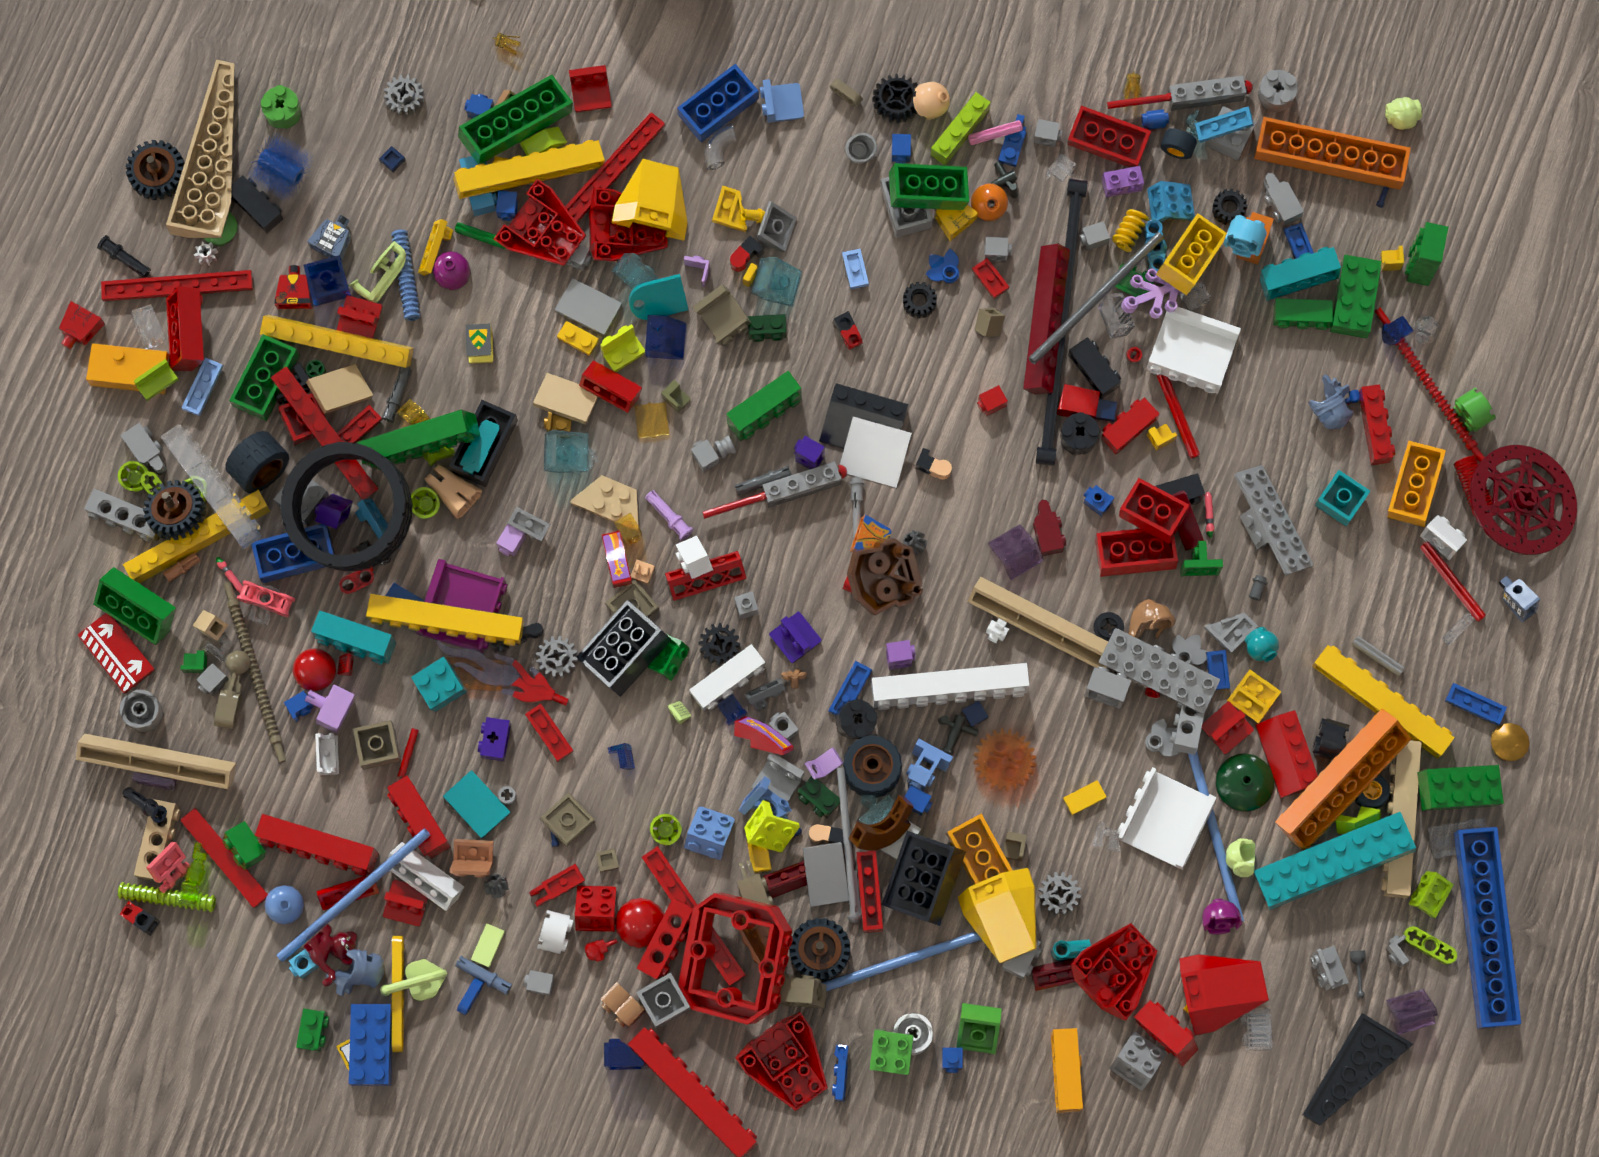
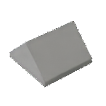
(776, 227)

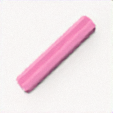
(995, 132)

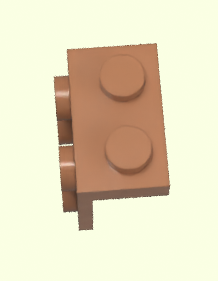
(472, 857)

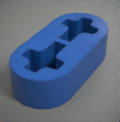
(470, 996)

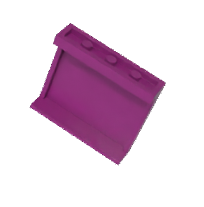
(466, 590)

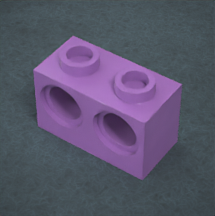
(1122, 181)
(900, 654)

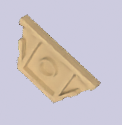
(608, 499)

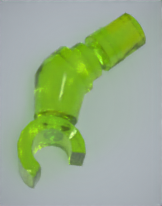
(194, 877)

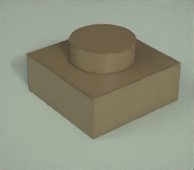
(607, 860)

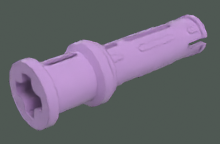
(674, 521)

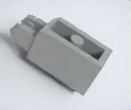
(1282, 200)
(144, 448)

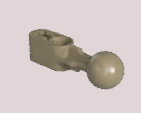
(230, 697)

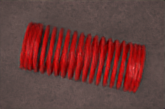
(1464, 464)

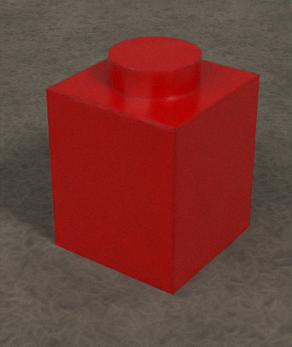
(992, 401)

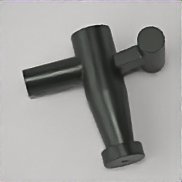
(1006, 179)
(957, 727)

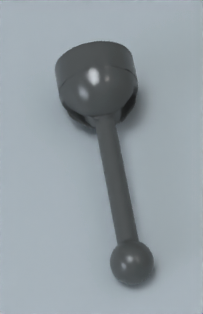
(1358, 958)

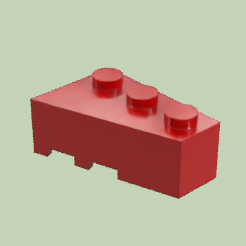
(1167, 1031)

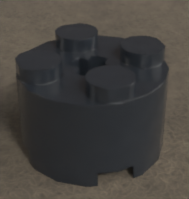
(1079, 423)
(845, 721)
(1331, 738)

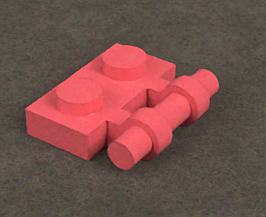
(165, 863)

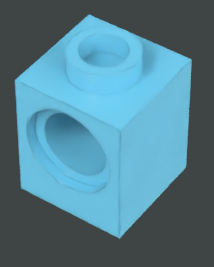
(295, 965)

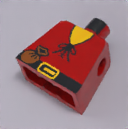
(293, 291)

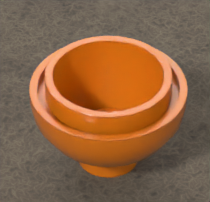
(980, 200)

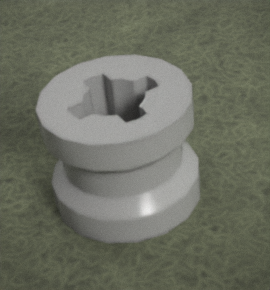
(725, 447)

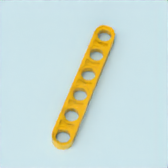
(397, 997)

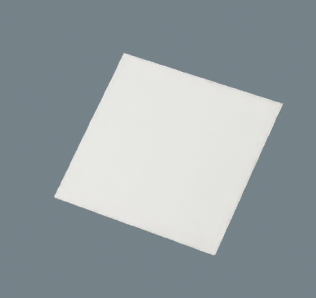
(875, 451)

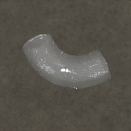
(715, 146)

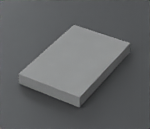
(588, 307)
(825, 874)

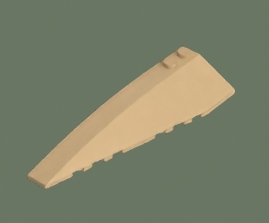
(206, 178)

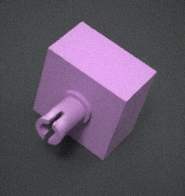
(332, 708)

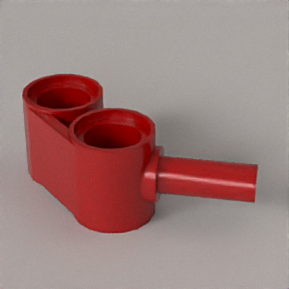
(355, 578)

